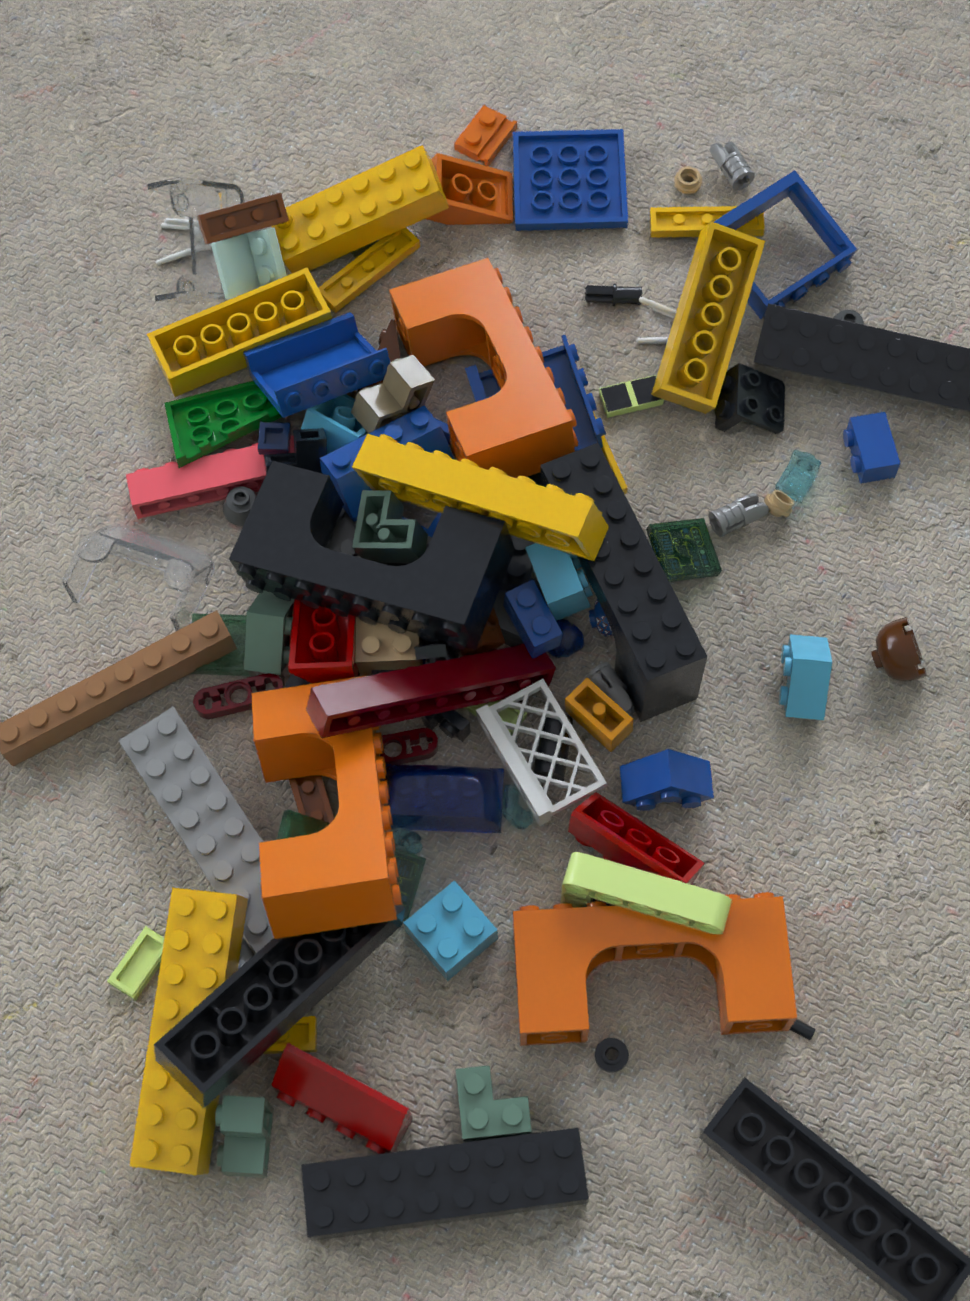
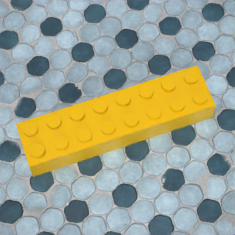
(437, 481)
(196, 958)

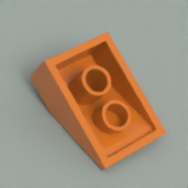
(473, 192)

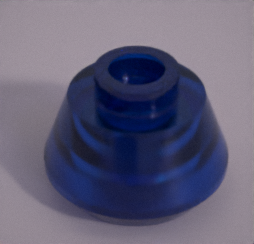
(571, 640)

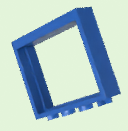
(817, 216)

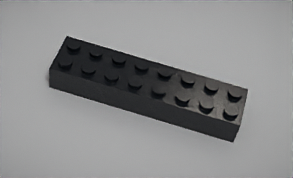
(865, 357)
(262, 1004)
(444, 1184)
(835, 1198)

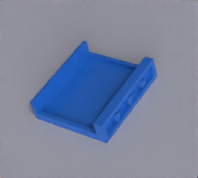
(315, 365)
(568, 378)

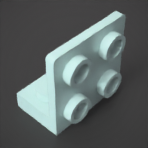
(248, 261)

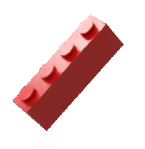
(322, 644)
(630, 841)
(341, 1100)

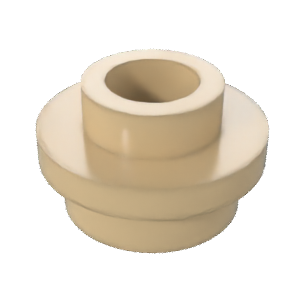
(688, 174)
(779, 503)

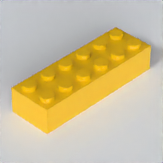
(360, 210)
(708, 318)
(214, 340)

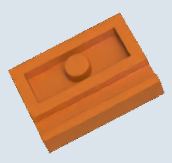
(485, 135)

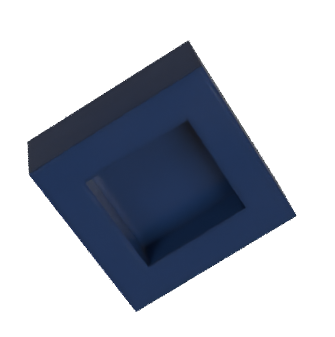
(274, 438)

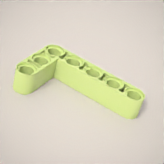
(643, 892)

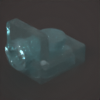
(799, 475)

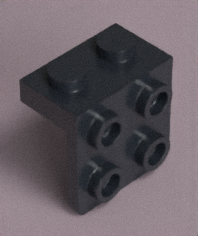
(750, 398)

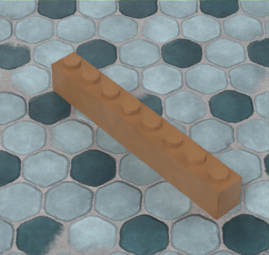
(114, 688)

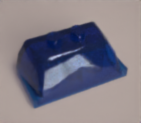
(445, 798)

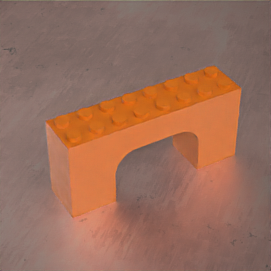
(474, 316)
(345, 869)
(565, 944)

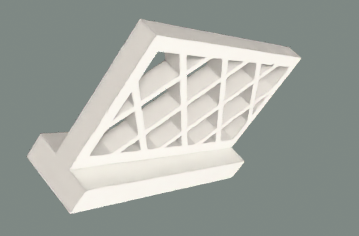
(520, 769)

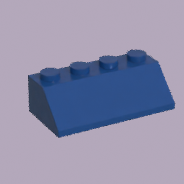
(415, 427)

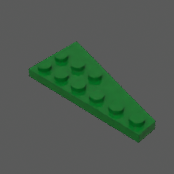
(216, 419)

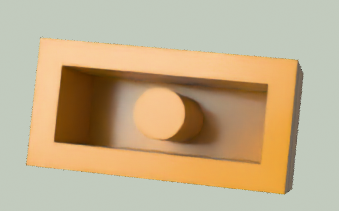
(598, 714)

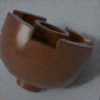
(898, 652)

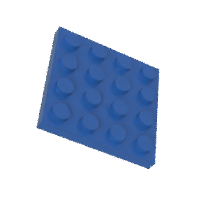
(569, 180)

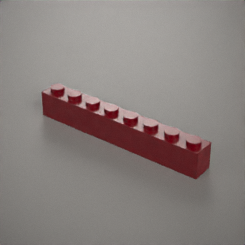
(424, 690)

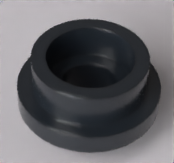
(611, 1065)

